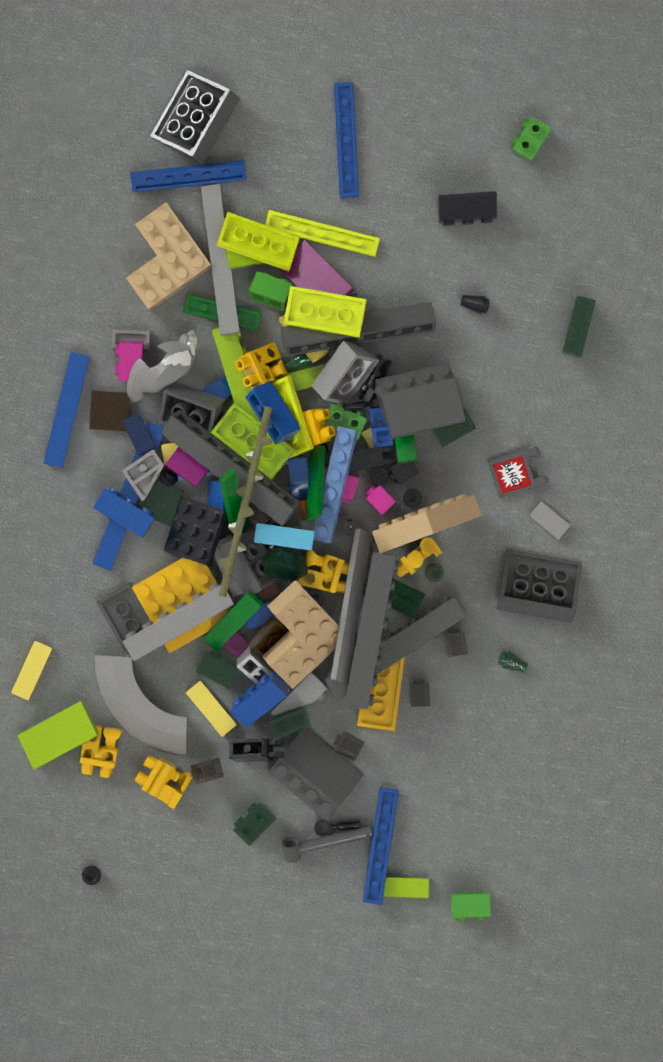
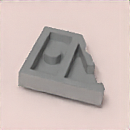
(144, 473)

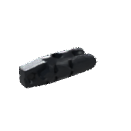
(368, 386)

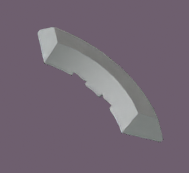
(134, 708)

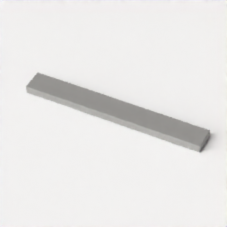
(220, 270)
(351, 606)

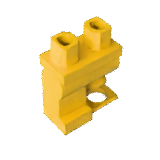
(256, 369)
(317, 425)
(416, 557)
(329, 574)
(97, 755)
(157, 782)

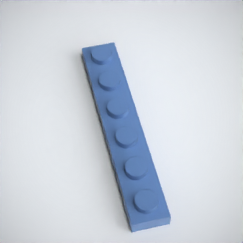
(335, 483)

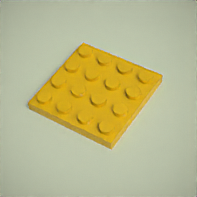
(172, 587)

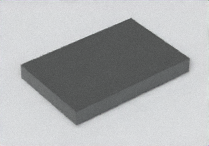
(123, 612)

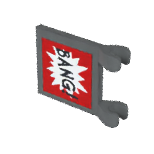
(513, 472)

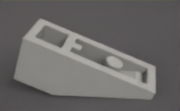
(254, 666)
(304, 693)

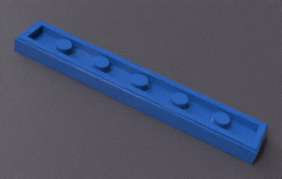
(346, 140)
(188, 176)
(66, 410)
(380, 846)

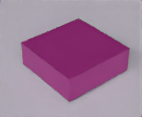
(236, 644)

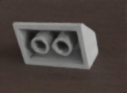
(344, 373)

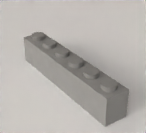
(177, 623)

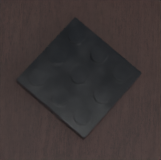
(195, 531)

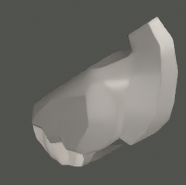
(173, 366)

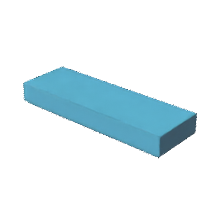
(284, 536)

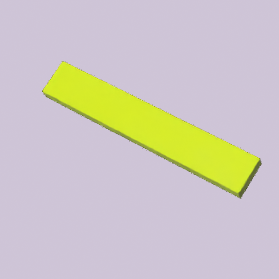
(323, 233)

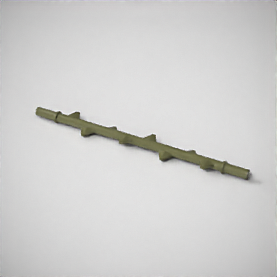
(245, 492)

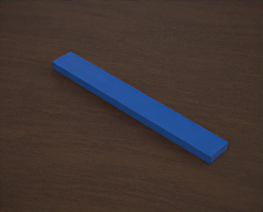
(115, 532)

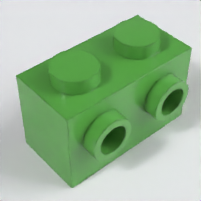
(531, 139)
(270, 290)
(346, 419)
(470, 905)

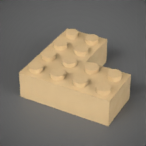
(176, 261)
(426, 522)
(309, 638)

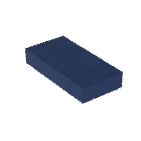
(138, 434)

